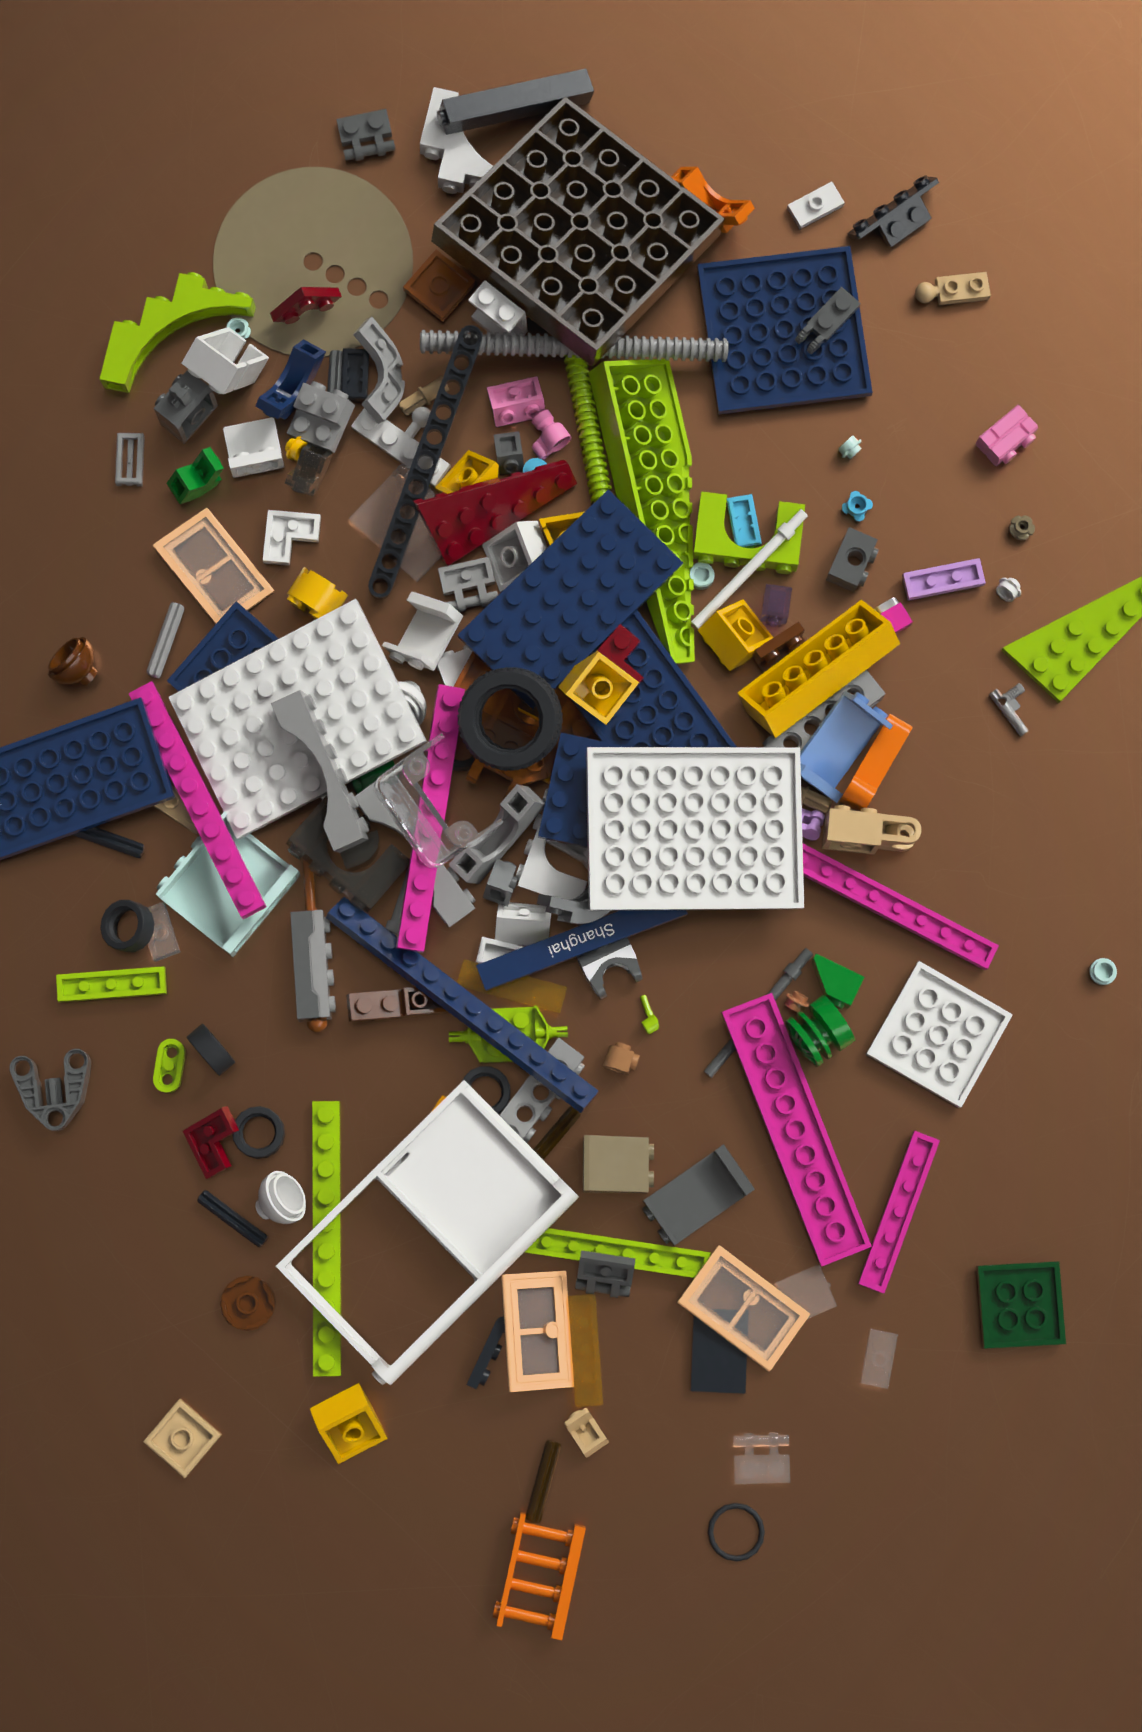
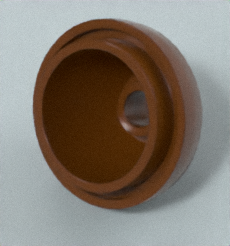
(73, 663)

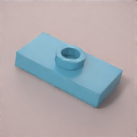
(744, 521)

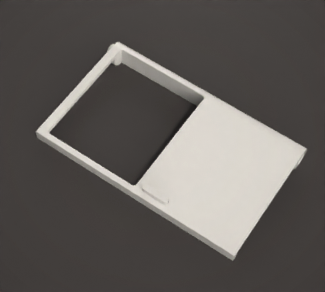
(472, 1191)

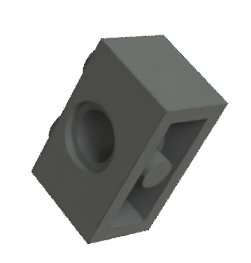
(857, 545)

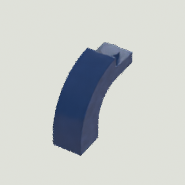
(300, 369)

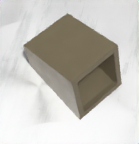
(617, 1164)

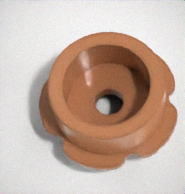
(796, 1001)

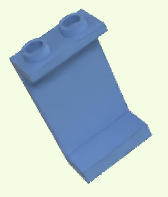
(839, 742)

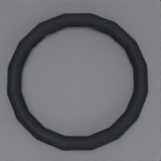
(711, 1535)

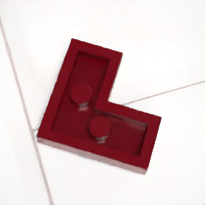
(303, 300)
(619, 647)
(205, 1140)

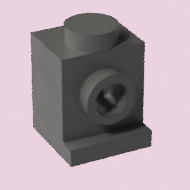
(501, 883)

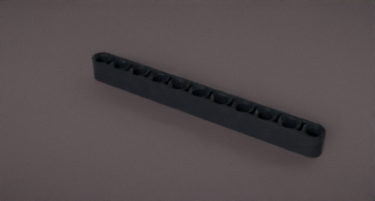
(434, 424)

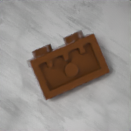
(779, 647)

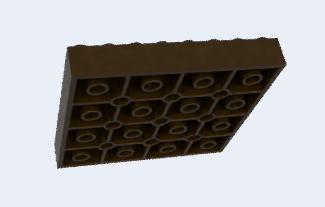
(578, 230)

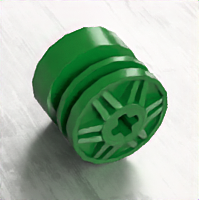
(816, 1033)

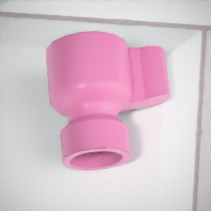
(553, 435)

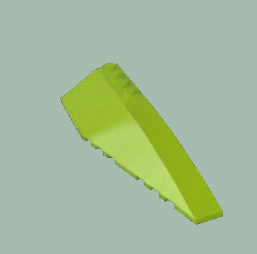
(652, 478)

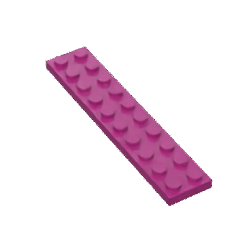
(796, 1129)

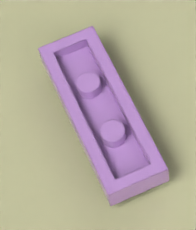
(943, 579)

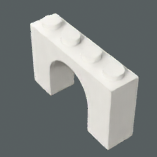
(541, 875)

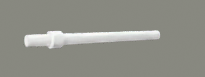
(784, 533)

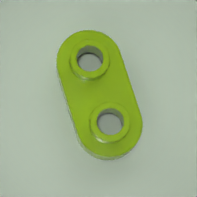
(169, 1066)

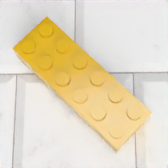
(818, 668)

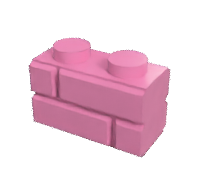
(1007, 435)

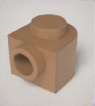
(621, 1059)

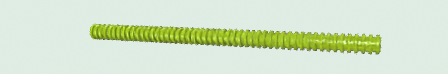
(588, 427)

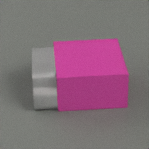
(895, 613)

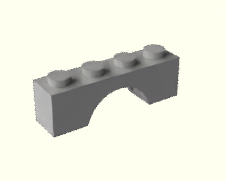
(517, 813)

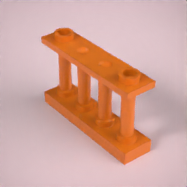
(565, 1566)

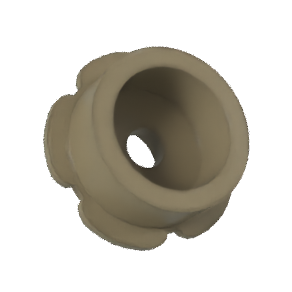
(1021, 534)

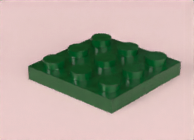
(1021, 1305)

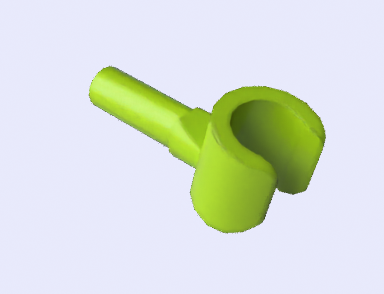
(651, 1023)

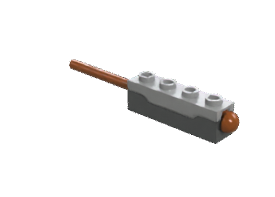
(311, 960)

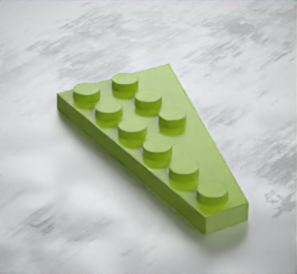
(1072, 645)

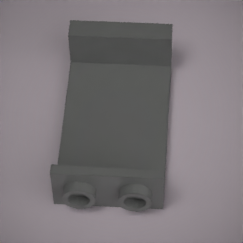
(697, 1196)

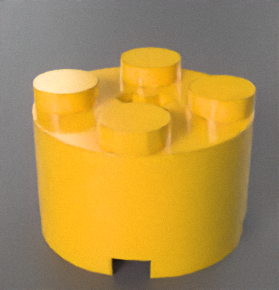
(315, 594)

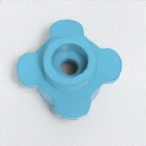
(864, 503)

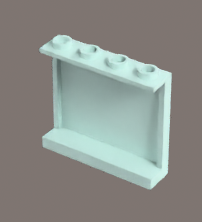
(203, 900)

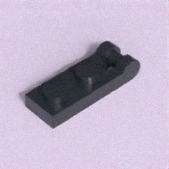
(490, 1351)

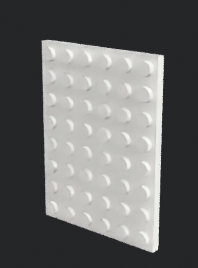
(269, 772)
(694, 828)

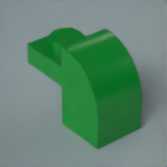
(197, 478)

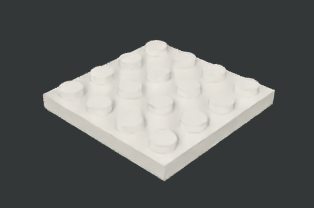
(939, 1034)

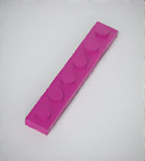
(898, 1212)

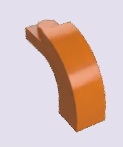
(733, 211)

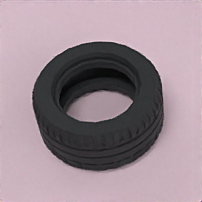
(473, 732)

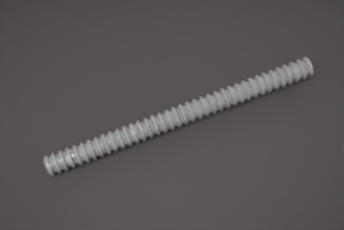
(546, 344)

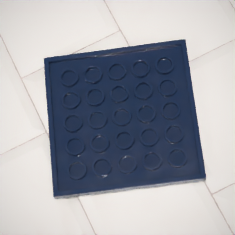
(760, 312)

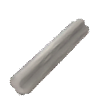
(165, 640)

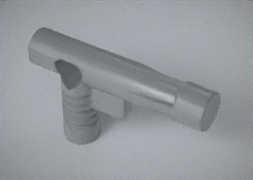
(1011, 706)

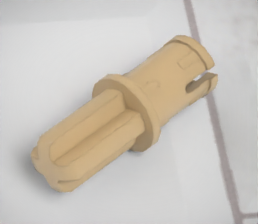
(421, 397)
(815, 800)

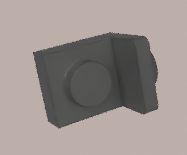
(509, 453)

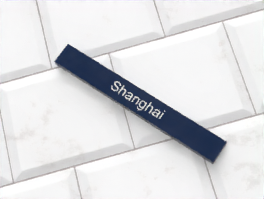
(571, 944)

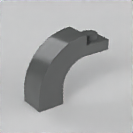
(571, 910)

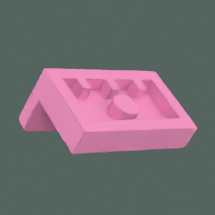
(516, 401)

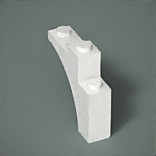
(459, 159)

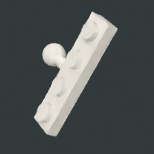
(399, 443)

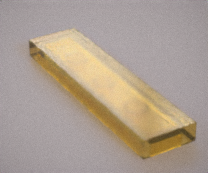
(523, 990)
(585, 1350)

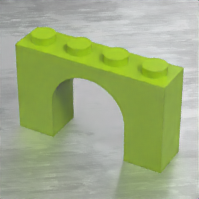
(715, 546)

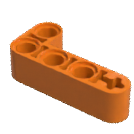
(876, 764)

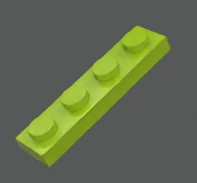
(111, 984)

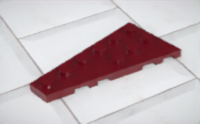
(484, 509)

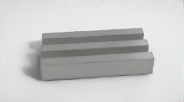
(129, 481)

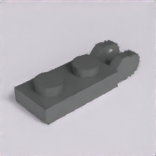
(829, 319)

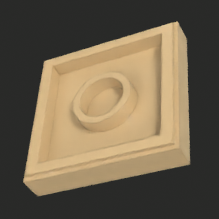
(182, 1438)

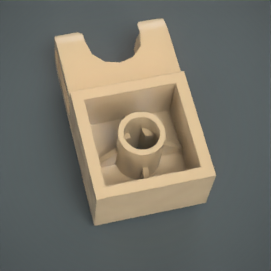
(868, 831)

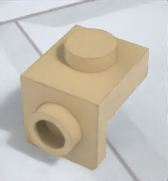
(585, 1432)

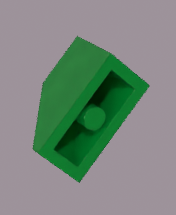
(836, 981)

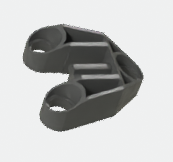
(75, 1083)

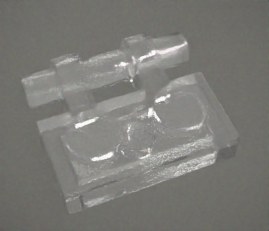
(761, 1468)

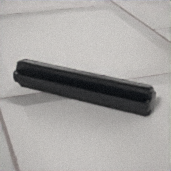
(112, 841)
(232, 1218)

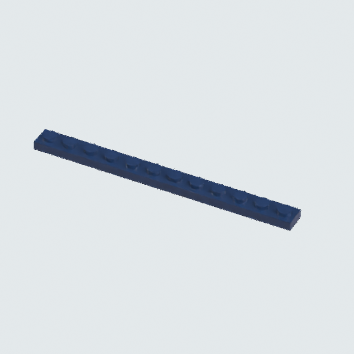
(463, 1005)

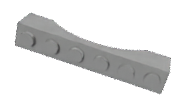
(341, 821)
(448, 898)

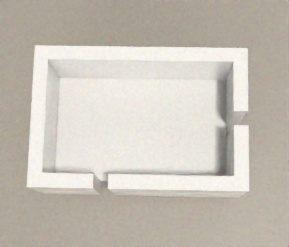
(214, 357)

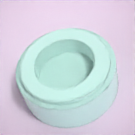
(702, 575)

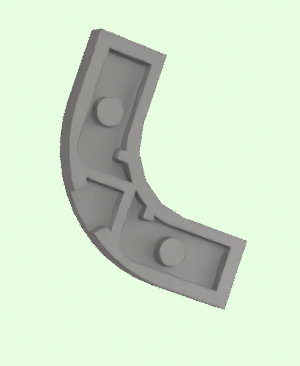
(388, 363)

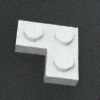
(283, 528)

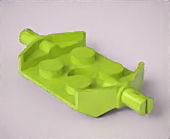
(526, 1019)

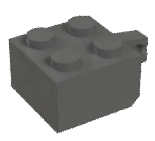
(185, 406)

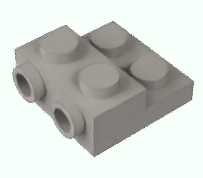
(320, 416)

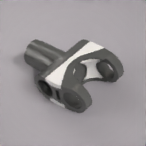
(598, 961)

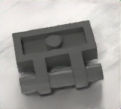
(365, 128)
(605, 1274)

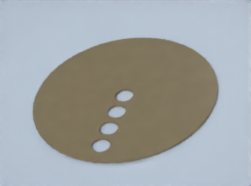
(321, 213)

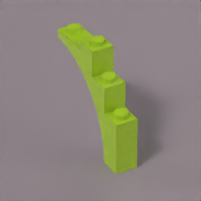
(160, 318)

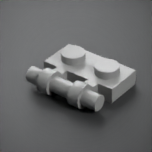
(465, 577)

